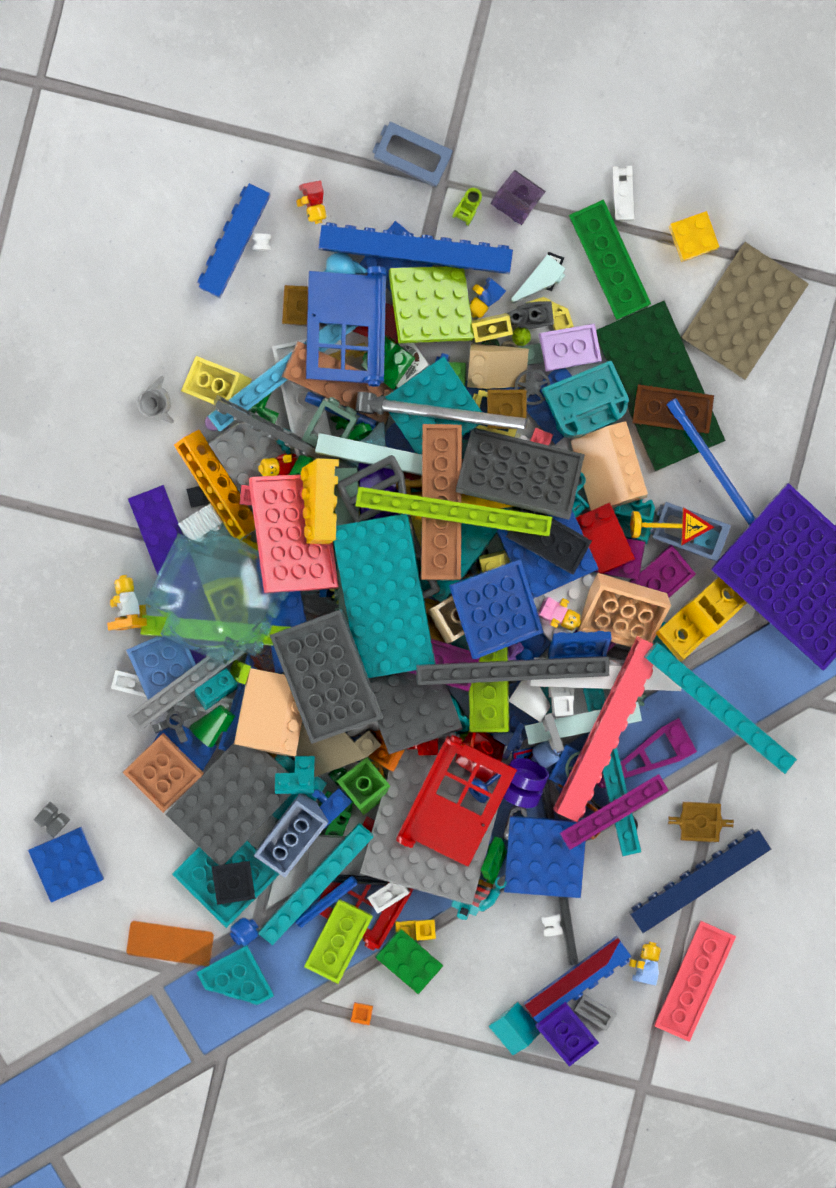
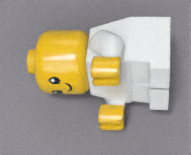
(126, 598)

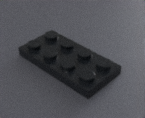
(562, 547)

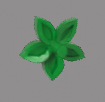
(341, 423)

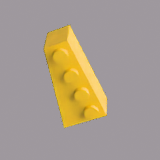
(319, 500)

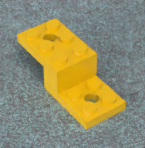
(700, 618)

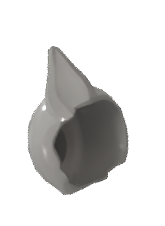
(155, 402)

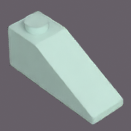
(543, 277)

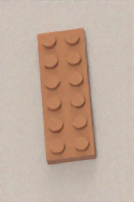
(342, 391)

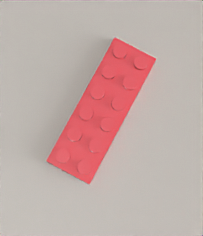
(695, 981)

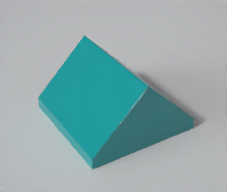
(515, 1028)

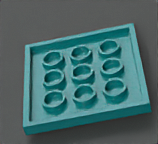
(434, 387)
(197, 878)

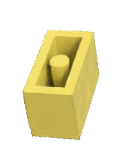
(491, 327)

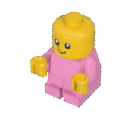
(558, 613)

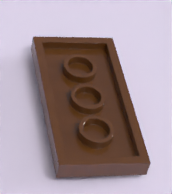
(652, 409)

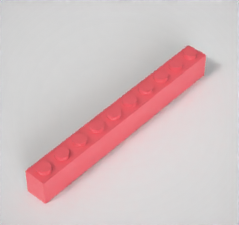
(606, 732)

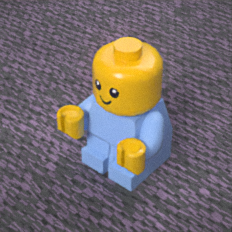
(647, 967)

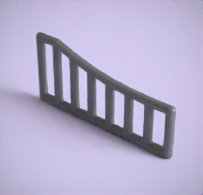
(398, 477)

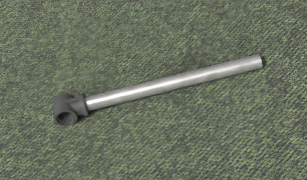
(370, 403)

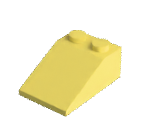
(210, 379)

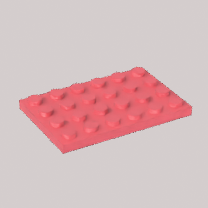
(283, 550)

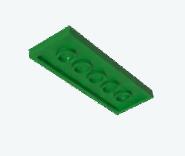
(609, 259)

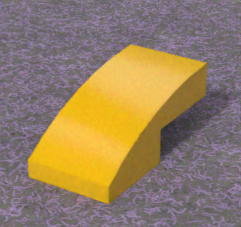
(418, 928)

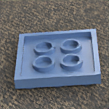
(159, 663)

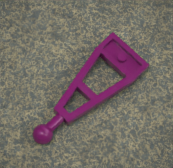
(678, 739)

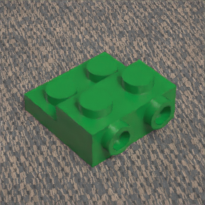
(396, 362)

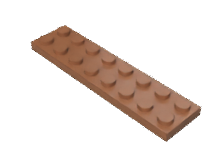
(439, 480)

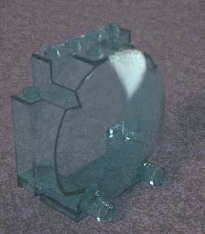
(214, 597)

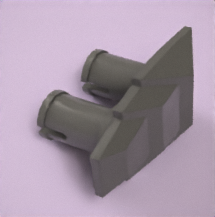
(532, 315)

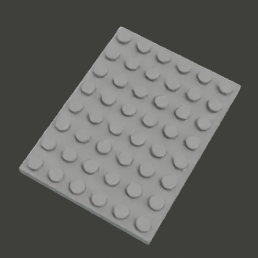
(422, 866)

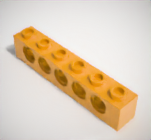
(216, 484)

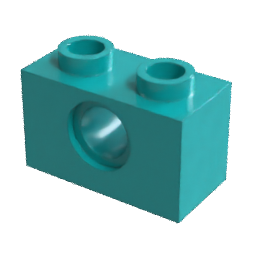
(216, 689)

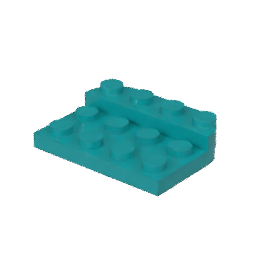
(587, 401)

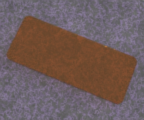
(170, 943)

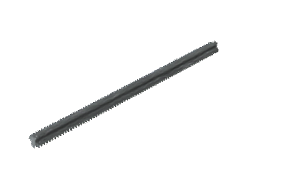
(565, 910)

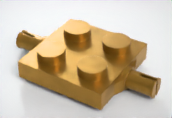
(700, 821)

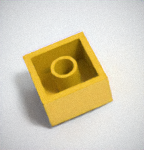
(694, 236)

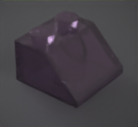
(517, 197)

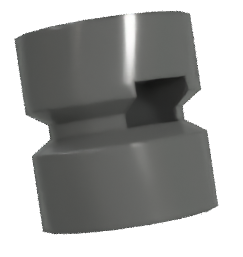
(51, 819)

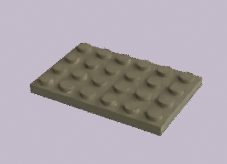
(745, 310)

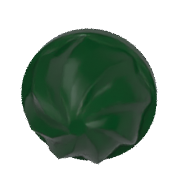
(337, 774)

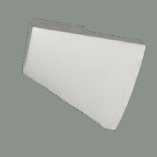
(530, 700)

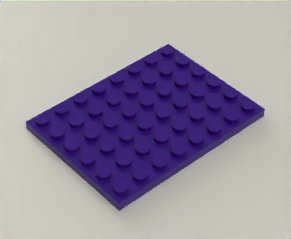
(789, 572)

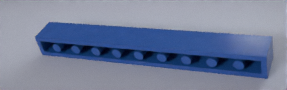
(415, 249)

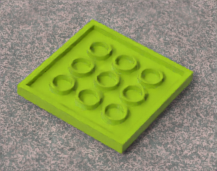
(431, 304)

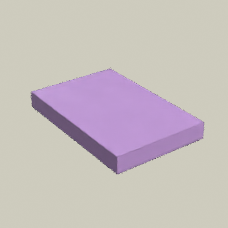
(570, 347)

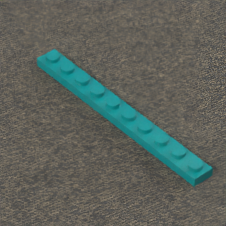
(720, 707)
(615, 782)

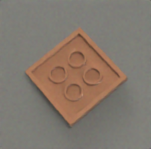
(163, 772)

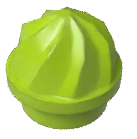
(521, 336)

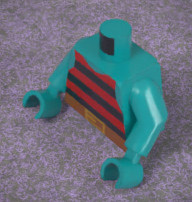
(484, 899)

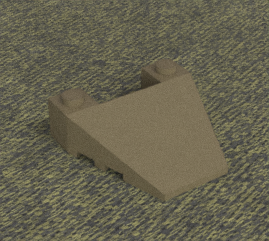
(336, 750)

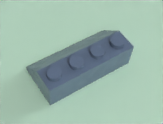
(292, 835)

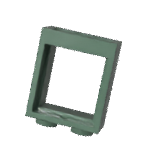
(333, 404)

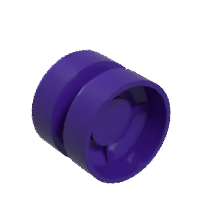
(527, 783)

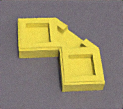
(560, 315)

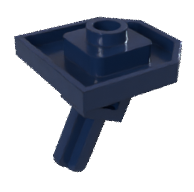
(511, 739)

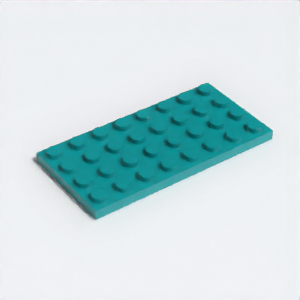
(384, 594)

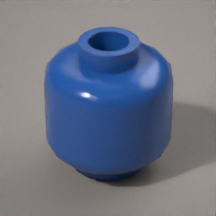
(244, 931)

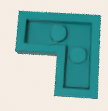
(299, 782)

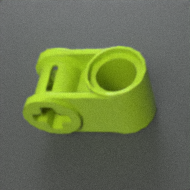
(467, 207)

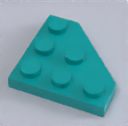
(237, 977)

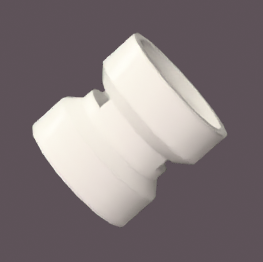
(552, 925)

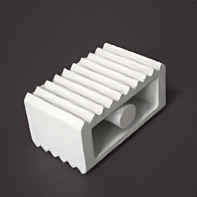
(201, 523)

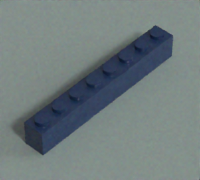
(700, 880)

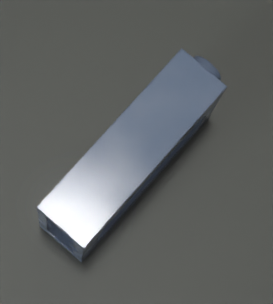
(404, 166)
(671, 509)

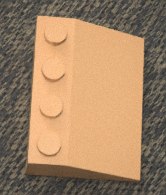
(610, 467)
(623, 610)
(268, 715)

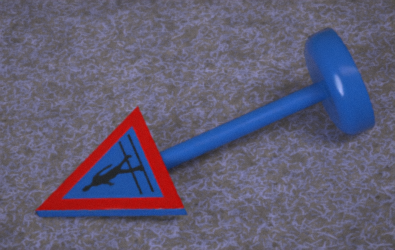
(524, 753)

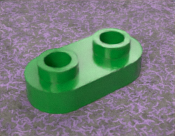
(360, 432)

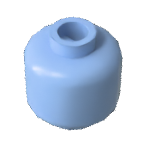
(544, 754)

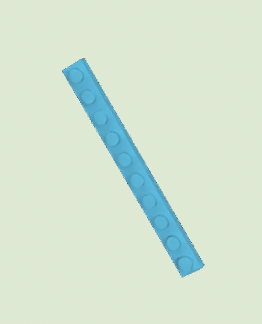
(272, 378)

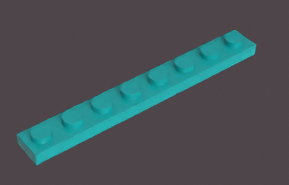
(315, 884)

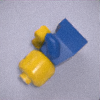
(486, 297)

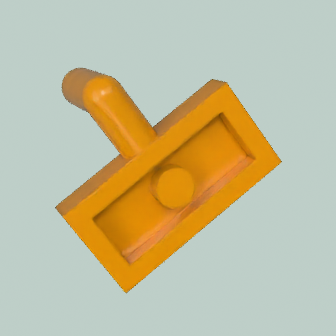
(132, 621)

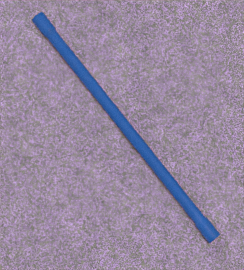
(679, 414)

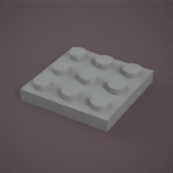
(242, 450)

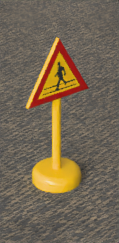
(691, 525)

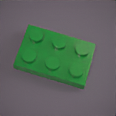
(409, 961)

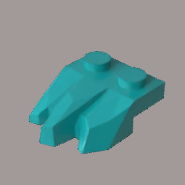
(624, 513)

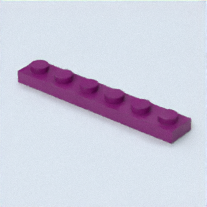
(614, 811)

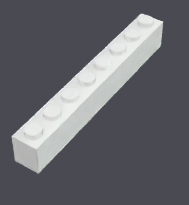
(657, 681)

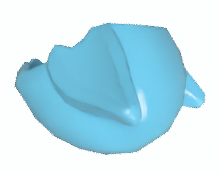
(343, 264)

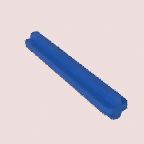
(316, 400)
(326, 901)

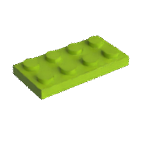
(338, 941)

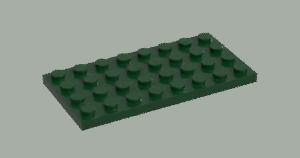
(651, 353)

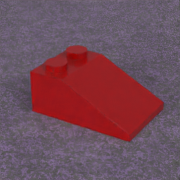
(608, 540)

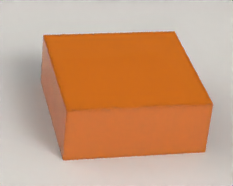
(361, 1013)

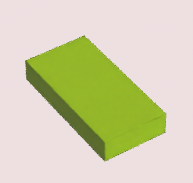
(240, 671)

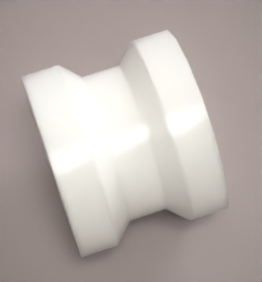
(261, 242)

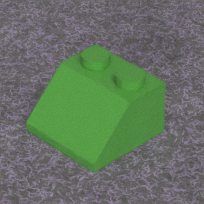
(364, 785)

